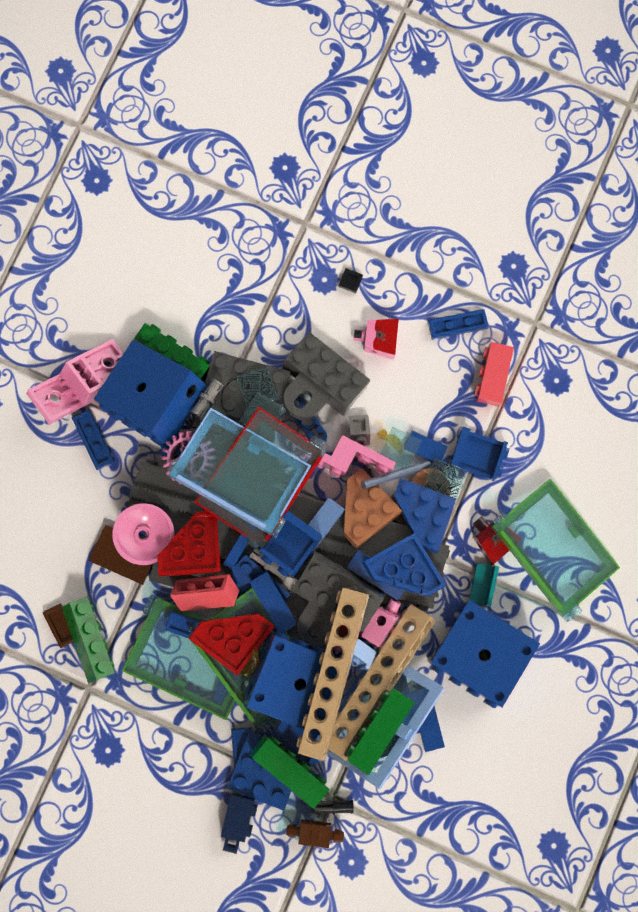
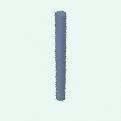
(395, 474)

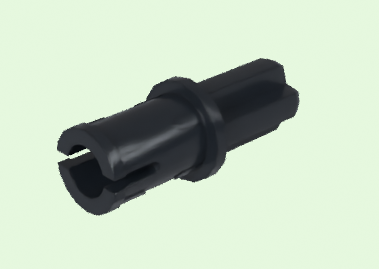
(334, 807)

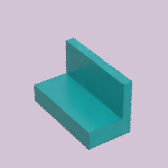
(483, 584)

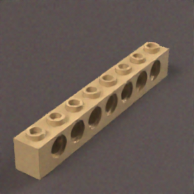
(389, 677)
(306, 744)

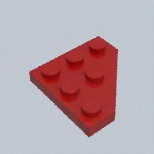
(192, 548)
(232, 638)

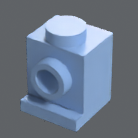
(362, 656)

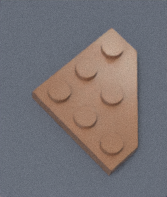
(366, 510)

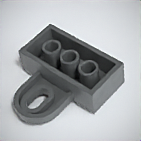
(323, 377)
(320, 585)

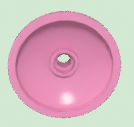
(139, 518)

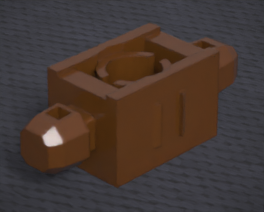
(315, 833)

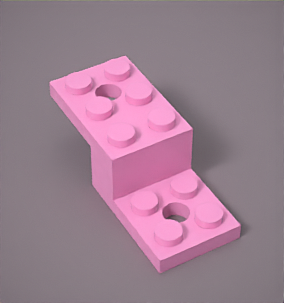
(76, 383)
(344, 454)

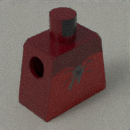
(489, 541)

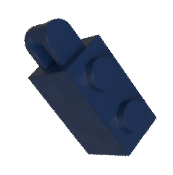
(237, 821)

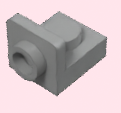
(360, 429)
(297, 606)

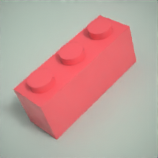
(494, 374)
(205, 592)

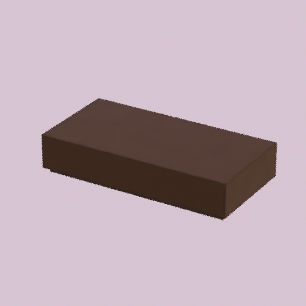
(58, 625)

